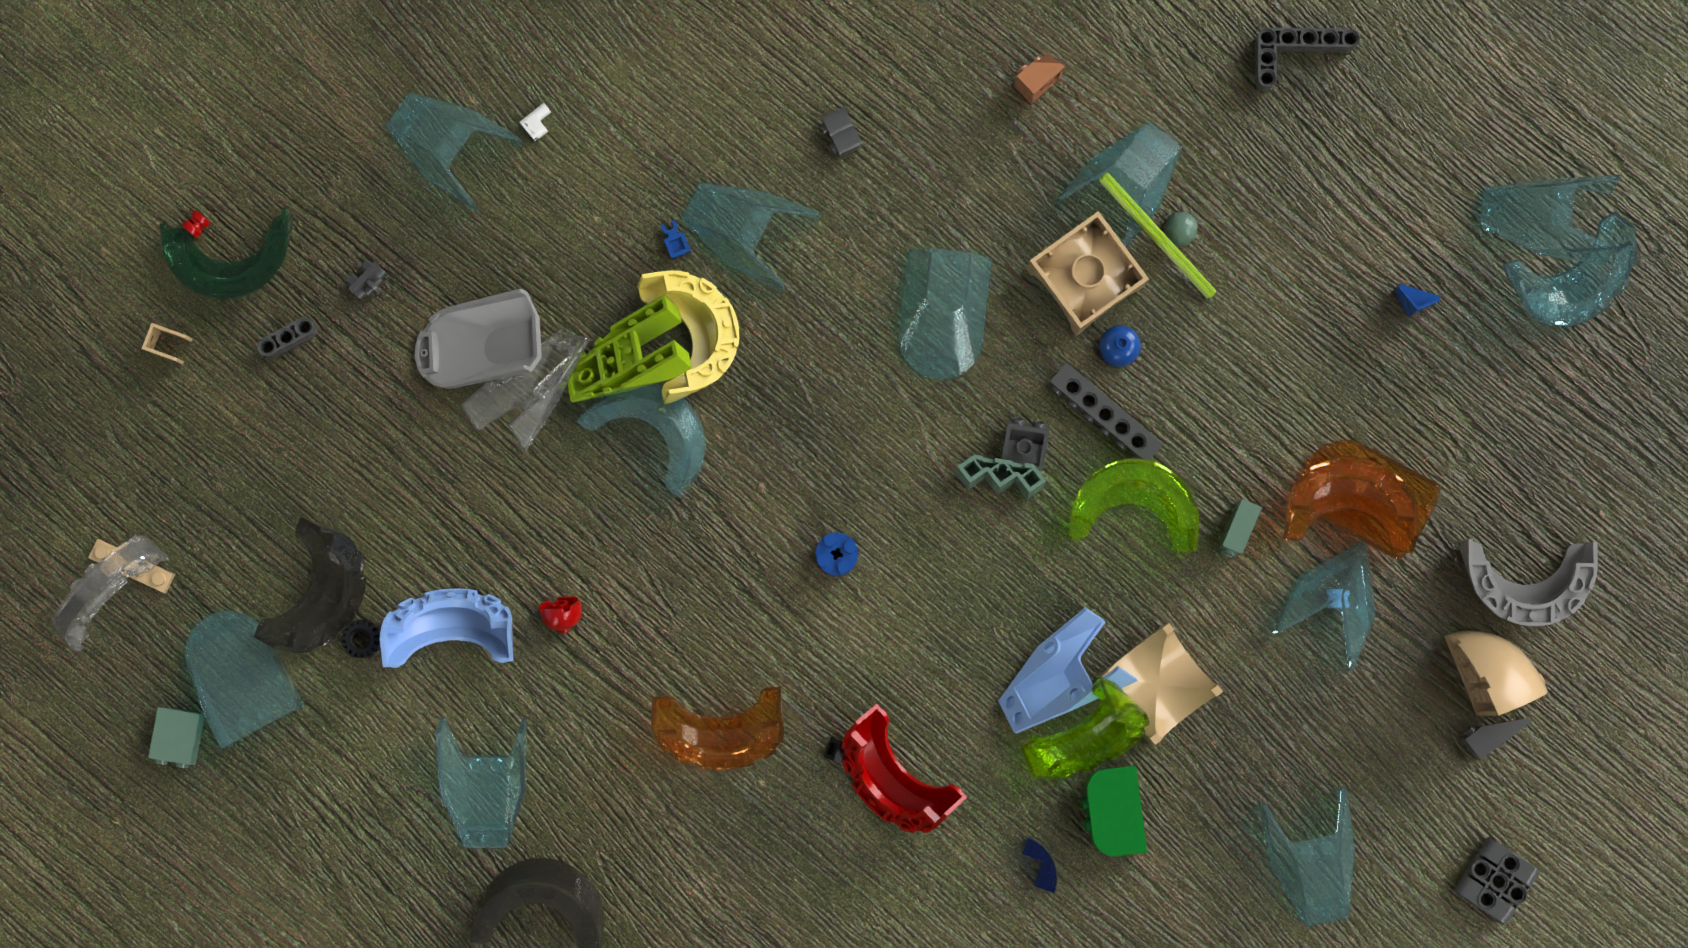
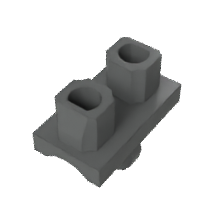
(367, 281)

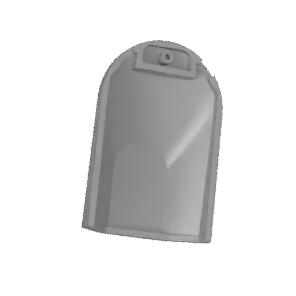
(480, 341)

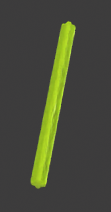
(1157, 235)

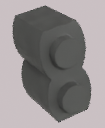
(841, 132)

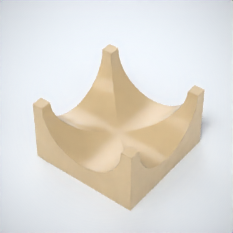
(1088, 272)
(1167, 683)

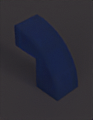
(1046, 874)

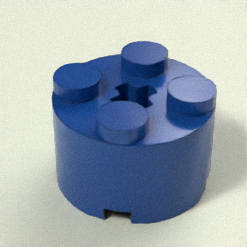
(830, 544)

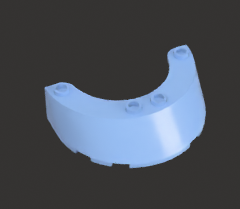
(444, 617)

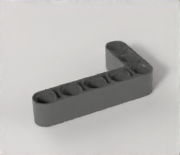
(1297, 45)

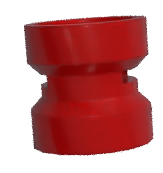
(196, 223)

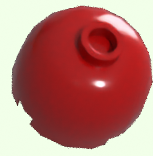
(561, 614)

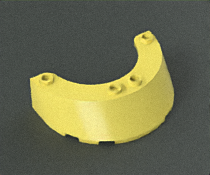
(709, 322)

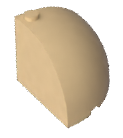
(1494, 672)

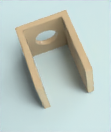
(154, 331)

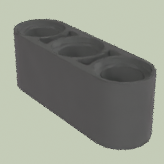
(276, 338)

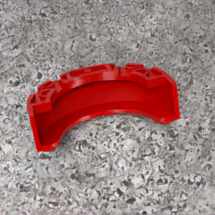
(884, 782)

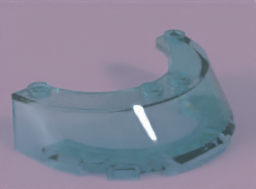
(1586, 287)
(674, 420)

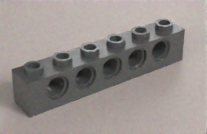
(1069, 375)

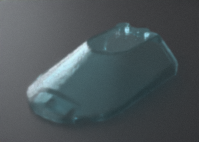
(943, 311)

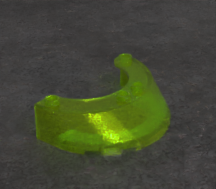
(1141, 484)
(1104, 734)

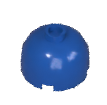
(1119, 346)

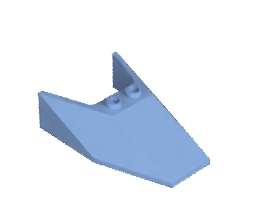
(1054, 676)

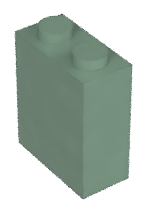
(1238, 528)
(176, 737)

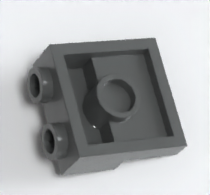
(1025, 442)

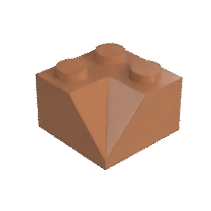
(1038, 77)

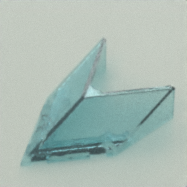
(1341, 584)

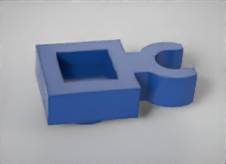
(676, 243)

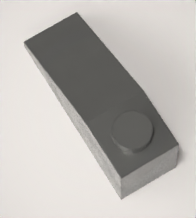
(1486, 738)

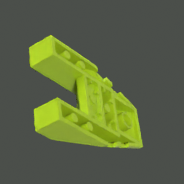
(617, 359)

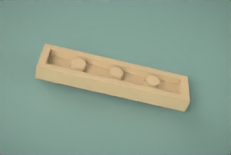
(157, 578)

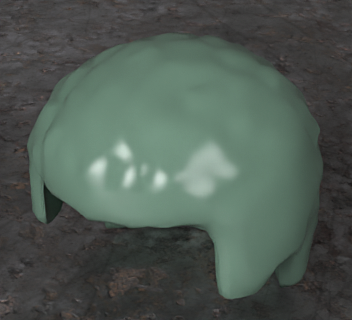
(1180, 228)

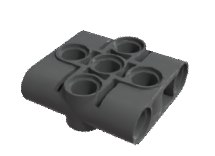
(1473, 891)

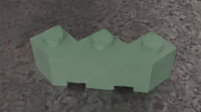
(1001, 475)

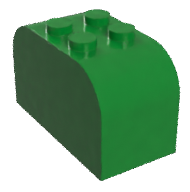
(1114, 811)

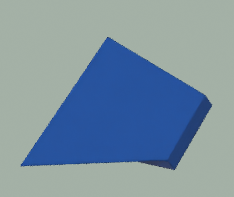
(1414, 299)

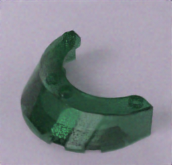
(226, 279)

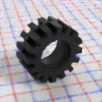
(348, 638)

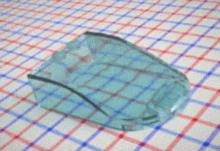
(237, 677)

